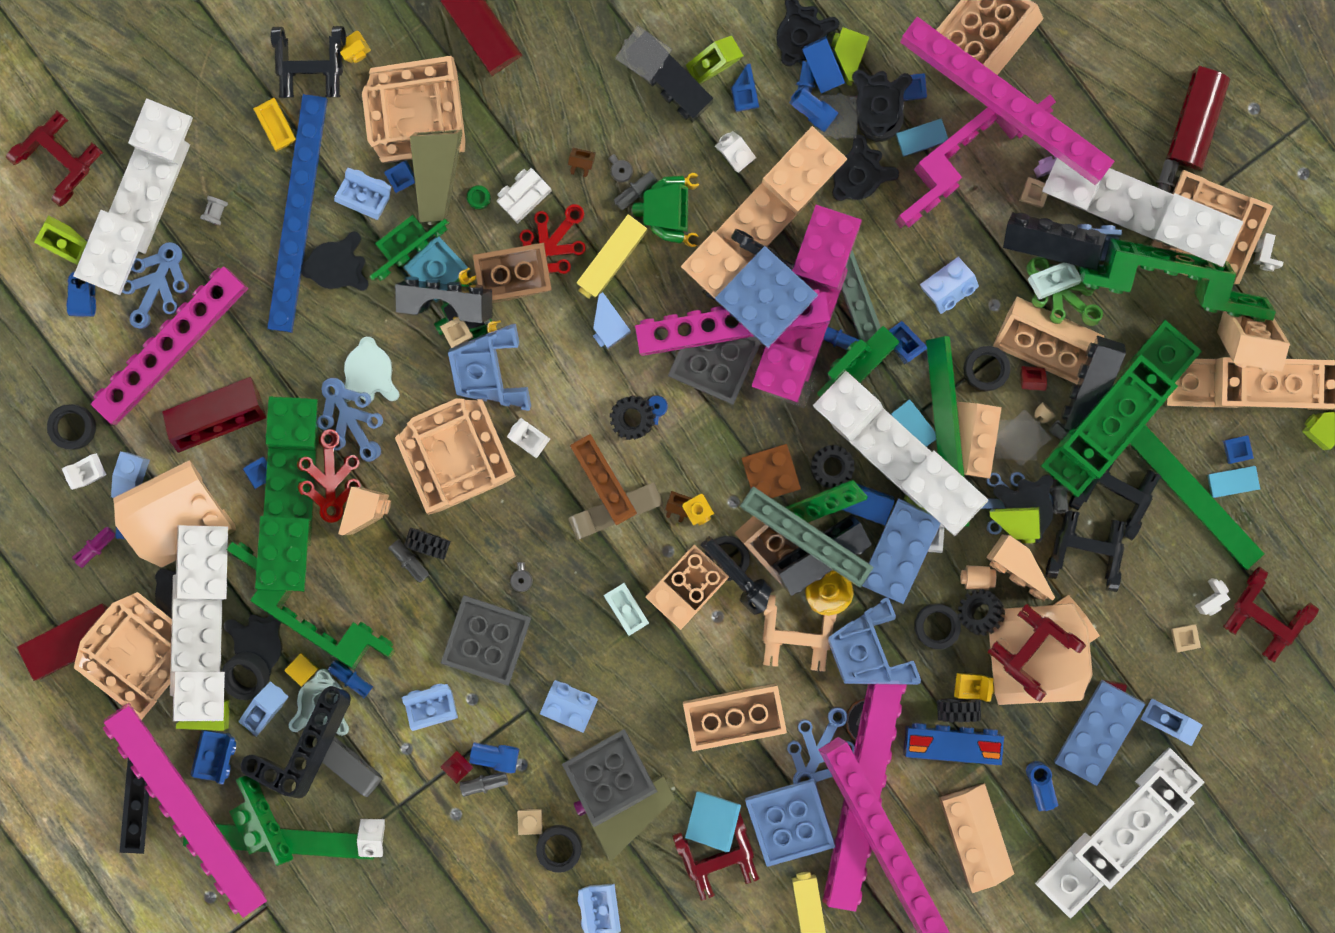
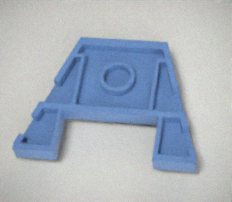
(478, 371)
(861, 654)

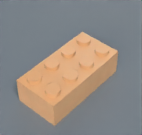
(1254, 342)
(734, 717)

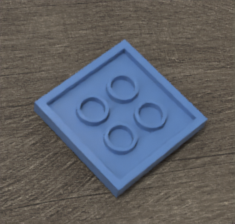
(766, 297)
(790, 822)

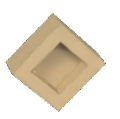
(1033, 194)
(456, 332)
(1185, 638)
(529, 821)

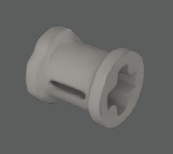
(214, 210)

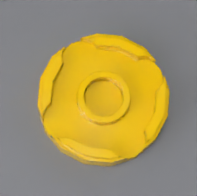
(829, 594)

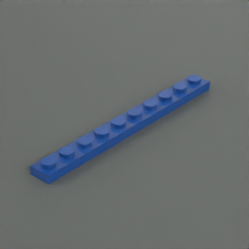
(297, 213)

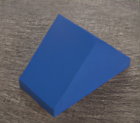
(909, 343)

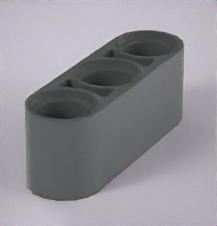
(352, 768)

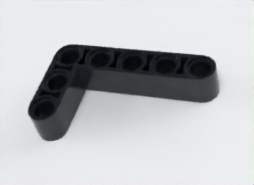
(304, 749)

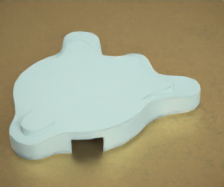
(370, 371)
(308, 698)

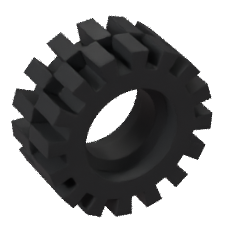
(622, 427)
(836, 452)
(427, 543)
(990, 620)
(959, 710)

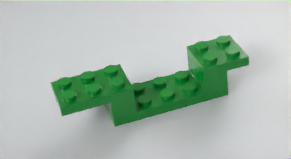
(1212, 287)
(1123, 410)
(287, 515)
(351, 646)

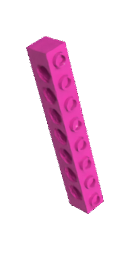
(698, 337)
(182, 343)

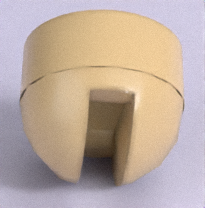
(1045, 412)

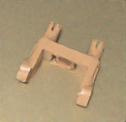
(774, 638)

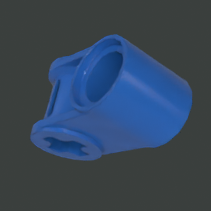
(80, 298)

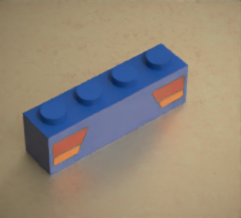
(953, 745)

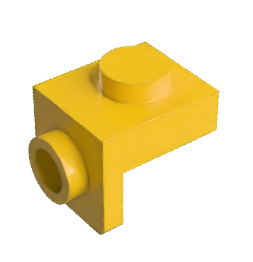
(355, 48)
(698, 510)
(974, 687)

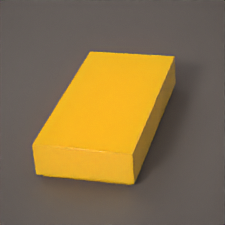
(275, 124)

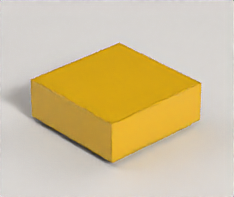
(301, 669)

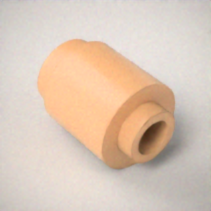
(978, 577)

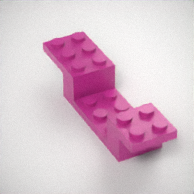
(941, 175)
(823, 267)

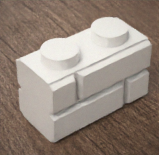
(523, 194)

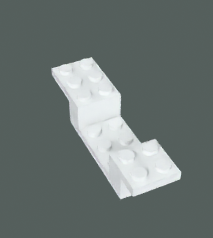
(139, 199)
(1148, 211)
(899, 454)
(197, 623)
(1124, 836)

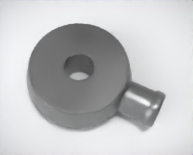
(620, 164)
(521, 573)

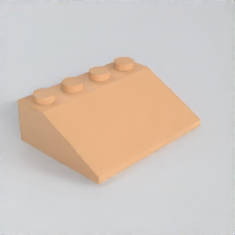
(991, 28)

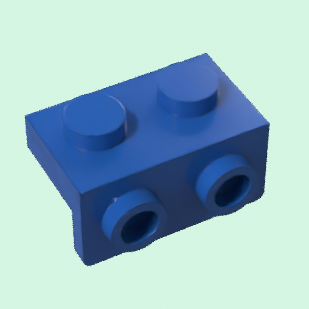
(213, 756)

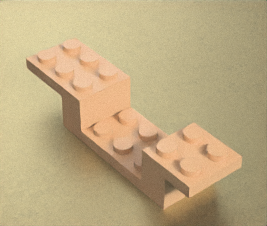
(766, 211)
(1226, 385)

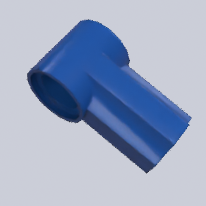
(816, 111)
(501, 758)
(1042, 787)

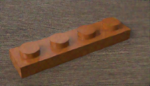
(603, 479)

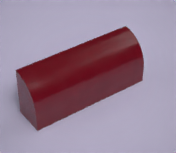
(483, 33)
(1198, 118)
(213, 414)
(59, 645)

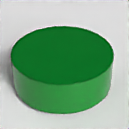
(478, 197)

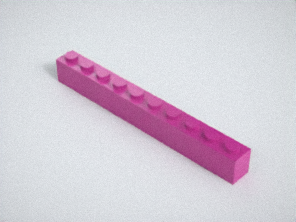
(1006, 101)
(873, 754)
(185, 810)
(882, 837)

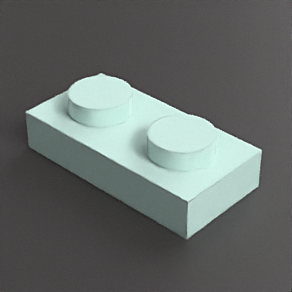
(1054, 279)
(626, 609)

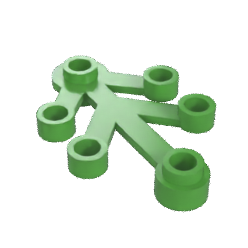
(1092, 310)

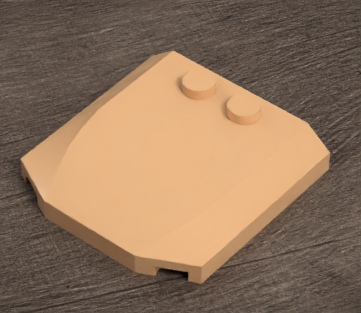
(410, 100)
(1247, 209)
(450, 464)
(153, 510)
(128, 653)
(1058, 669)

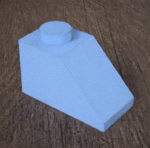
(608, 324)
(128, 472)
(263, 708)
(1171, 722)

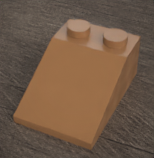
(513, 272)
(765, 543)

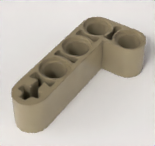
(599, 518)

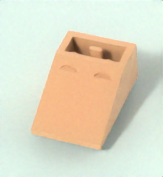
(1017, 560)
(687, 587)

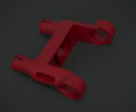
(44, 136)
(1042, 629)
(1282, 634)
(700, 870)

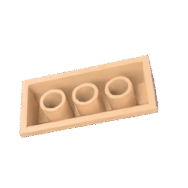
(1039, 341)
(977, 837)

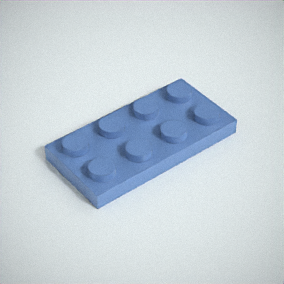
(901, 551)
(1099, 732)

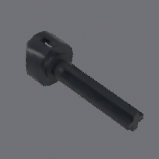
(753, 592)

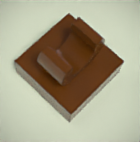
(581, 159)
(674, 505)

